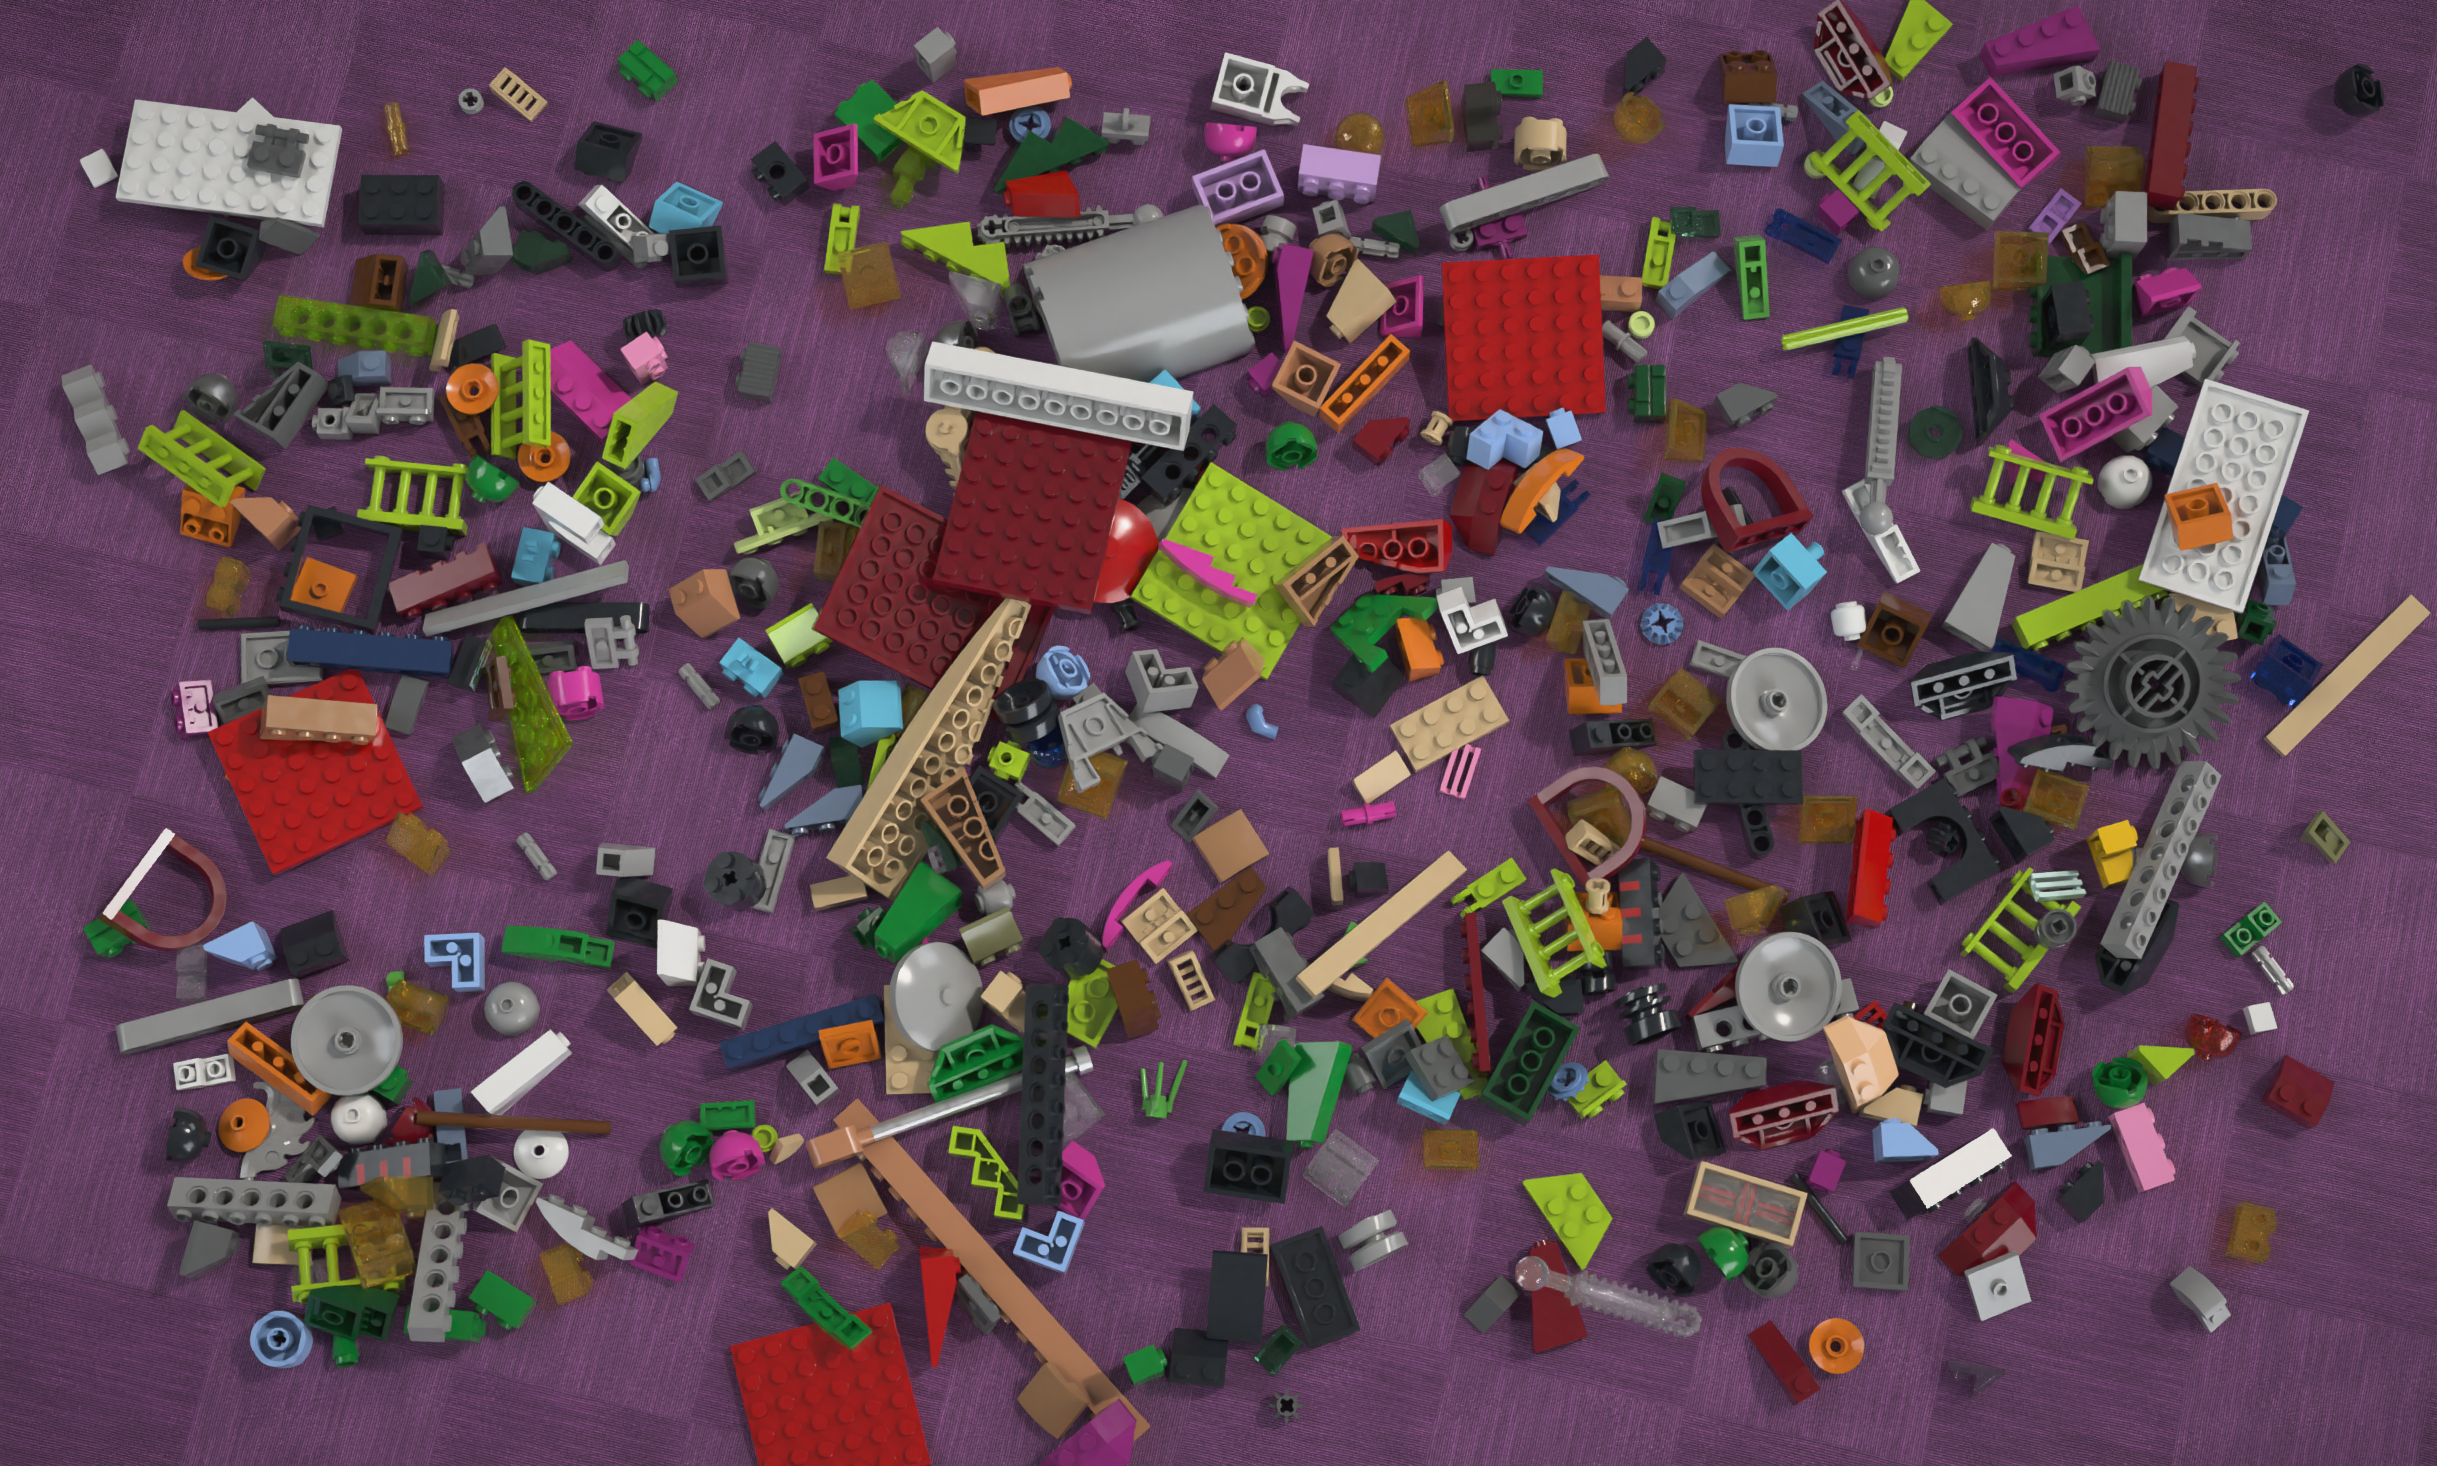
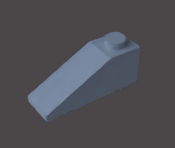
(1833, 112)
(1691, 284)
(1594, 589)

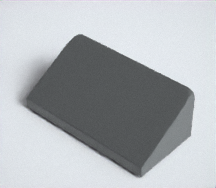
(287, 235)
(554, 656)
(241, 699)

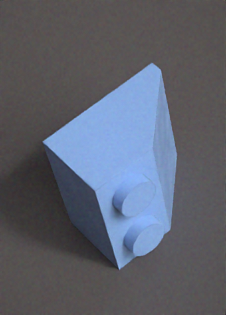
(1753, 135)
(245, 947)
(1900, 1143)

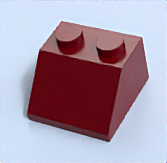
(2298, 1093)

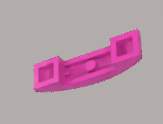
(1154, 877)

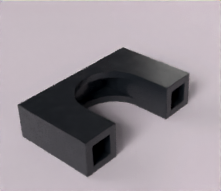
(1940, 804)

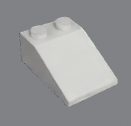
(679, 954)

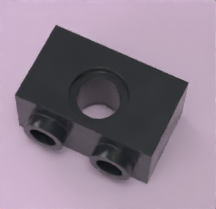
(773, 160)

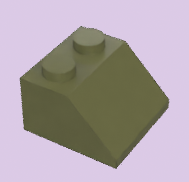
(992, 937)

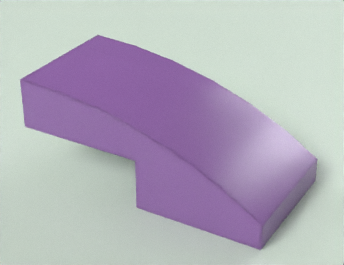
(2056, 214)

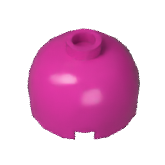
(1229, 140)
(735, 1156)

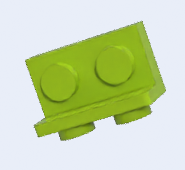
(1602, 1085)

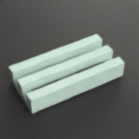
(2054, 881)

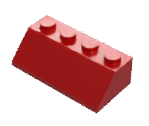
(1869, 869)

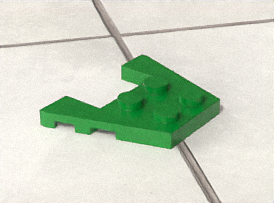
(1372, 618)

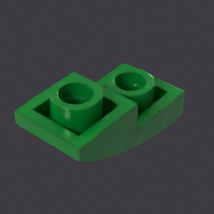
(2250, 929)

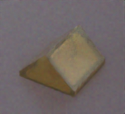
(1431, 115)
(1684, 432)
(1827, 819)
(1450, 1150)

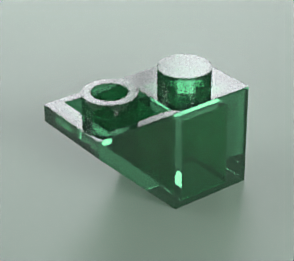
(537, 254)

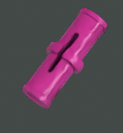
(1368, 813)

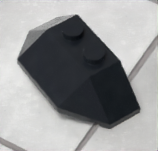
(1988, 389)
(1962, 683)
(2128, 974)
(1933, 1048)

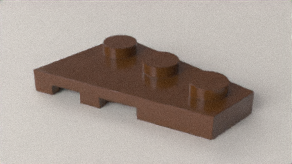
(1227, 909)

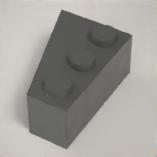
(2208, 238)
(285, 405)
(1281, 965)

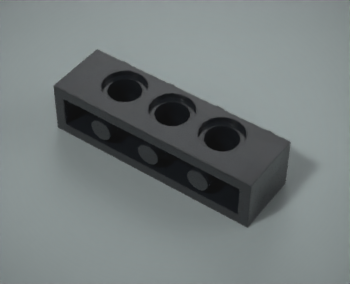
(1211, 422)

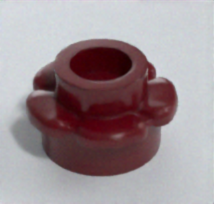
(2010, 795)

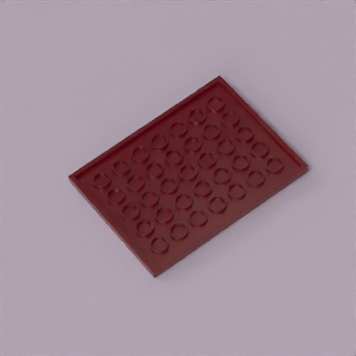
(1032, 512)
(893, 611)

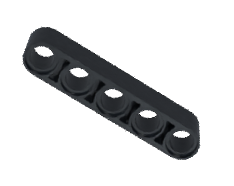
(560, 215)
(571, 616)
(1749, 831)

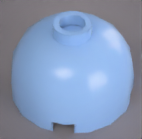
(1063, 672)

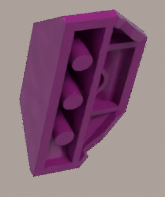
(1101, 1442)

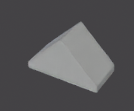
(362, 414)

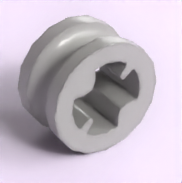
(477, 106)
(1461, 247)

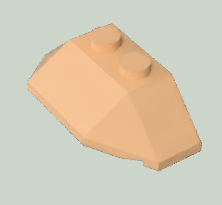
(1861, 1060)

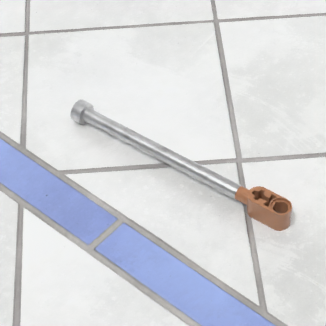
(849, 1141)

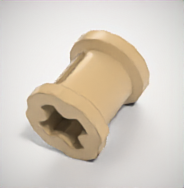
(1436, 428)
(1597, 896)

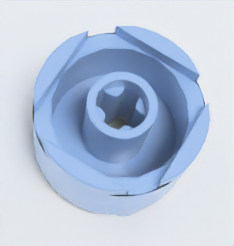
(280, 1324)

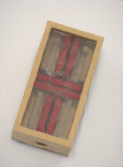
(1745, 1204)

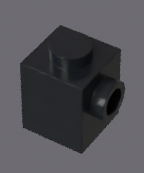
(435, 542)

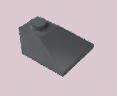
(208, 1249)

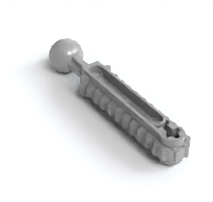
(1040, 229)
(1881, 444)

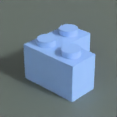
(1504, 437)
(462, 952)
(1052, 1250)

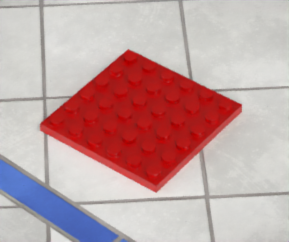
(1523, 336)
(312, 792)
(828, 1403)

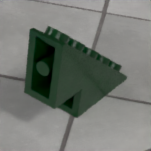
(1037, 155)

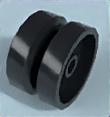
(1027, 710)

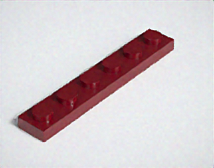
(1476, 1005)

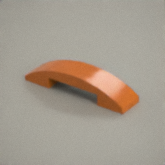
(1535, 484)

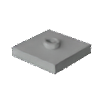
(1997, 1286)

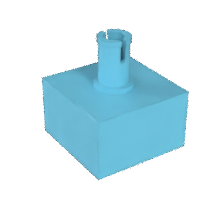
(1791, 570)

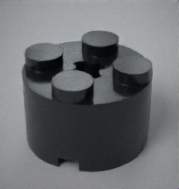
(721, 877)
(1071, 948)

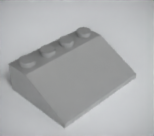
(1964, 173)

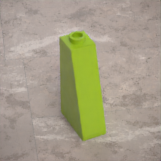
(637, 423)

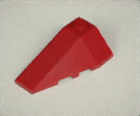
(939, 1283)

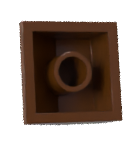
(1894, 629)

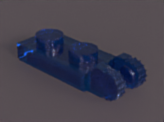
(1849, 346)
(1541, 528)
(1655, 559)

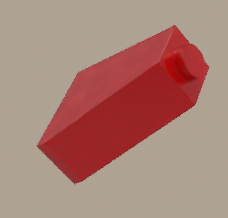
(1043, 196)

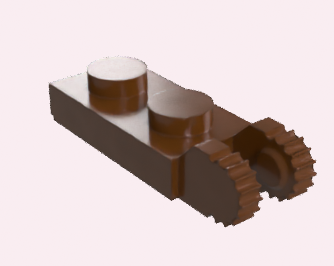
(467, 427)

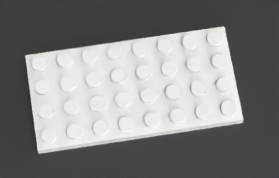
(200, 164)
(2248, 450)

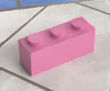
(2142, 1147)

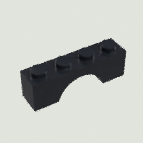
(1286, 911)

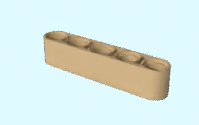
(2223, 207)

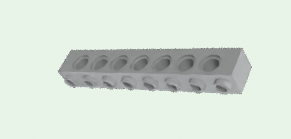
(2161, 859)

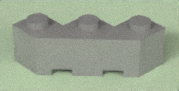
(95, 419)

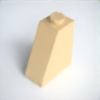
(1358, 303)
(642, 1009)

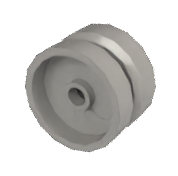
(1374, 1243)

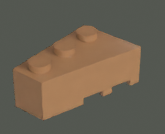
(1316, 578)

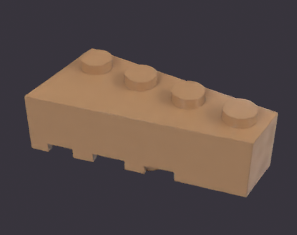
(318, 720)
(961, 821)

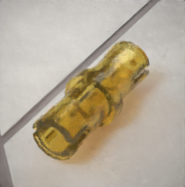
(396, 129)

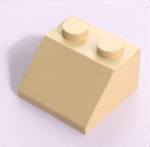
(2223, 618)

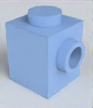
(1563, 428)

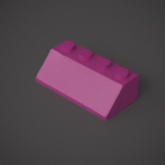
(2006, 133)
(584, 389)
(2098, 412)

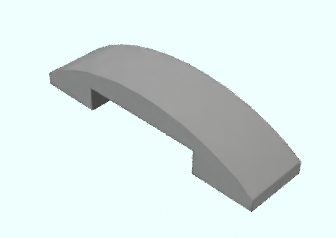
(1167, 730)
(1886, 743)

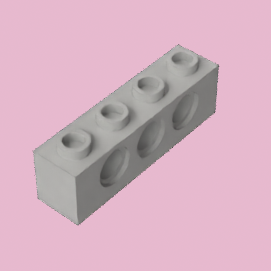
(1604, 662)

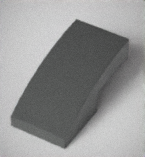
(727, 476)
(406, 704)

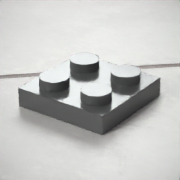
(1388, 1050)
(1439, 1068)
(1880, 1261)

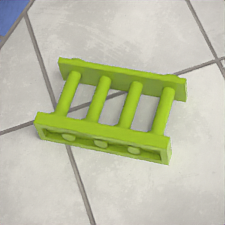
(1876, 146)
(536, 400)
(193, 470)
(400, 517)
(2037, 517)
(1529, 933)
(2030, 955)
(329, 1239)

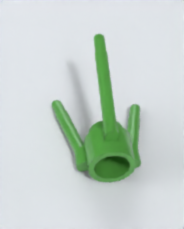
(1157, 1105)

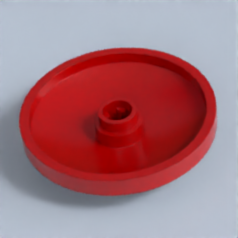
(1127, 555)

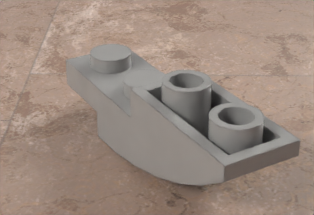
(578, 1230)

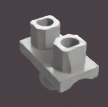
(1125, 126)

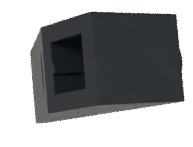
(1611, 736)
(667, 1204)

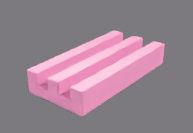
(1452, 792)

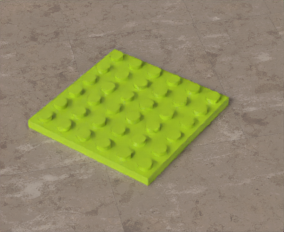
(1248, 539)

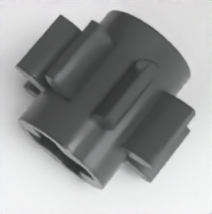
(1286, 1414)

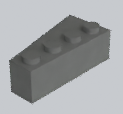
(1698, 1075)

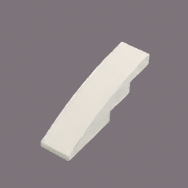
(1890, 545)

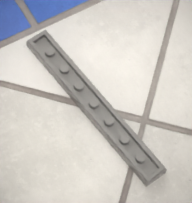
(526, 598)

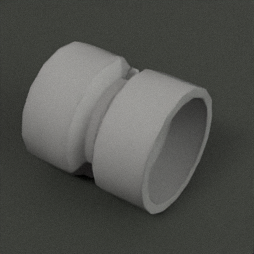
(1276, 231)

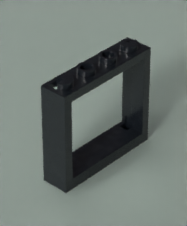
(292, 569)

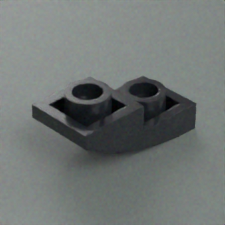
(476, 346)

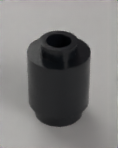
(1458, 445)
(1482, 659)

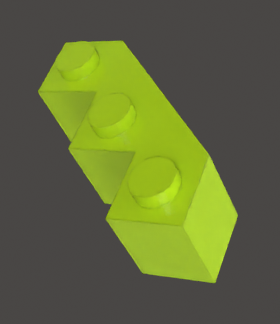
(988, 1171)

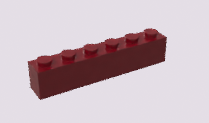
(2170, 135)

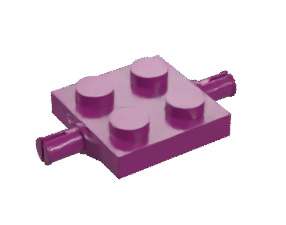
(1500, 231)

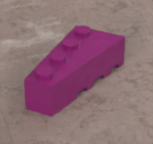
(2045, 43)

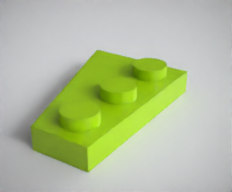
(1916, 36)

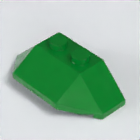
(975, 1061)

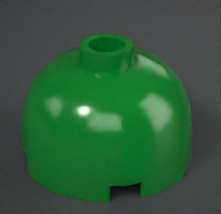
(1290, 445)
(489, 481)
(2120, 1082)
(684, 1146)
(1725, 1250)

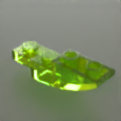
(908, 171)

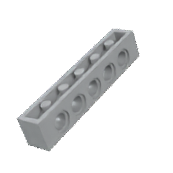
(1708, 1039)
(243, 1193)
(427, 1325)

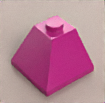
(1079, 1181)

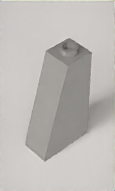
(1981, 602)

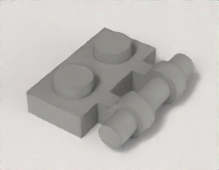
(602, 642)

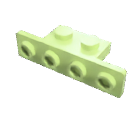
(777, 521)

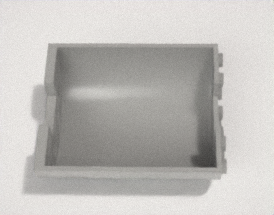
(1144, 300)

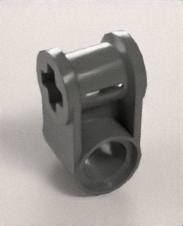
(1021, 313)

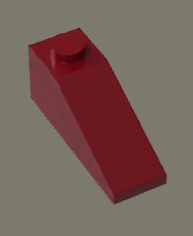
(1784, 1363)

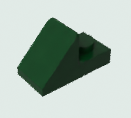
(1664, 498)

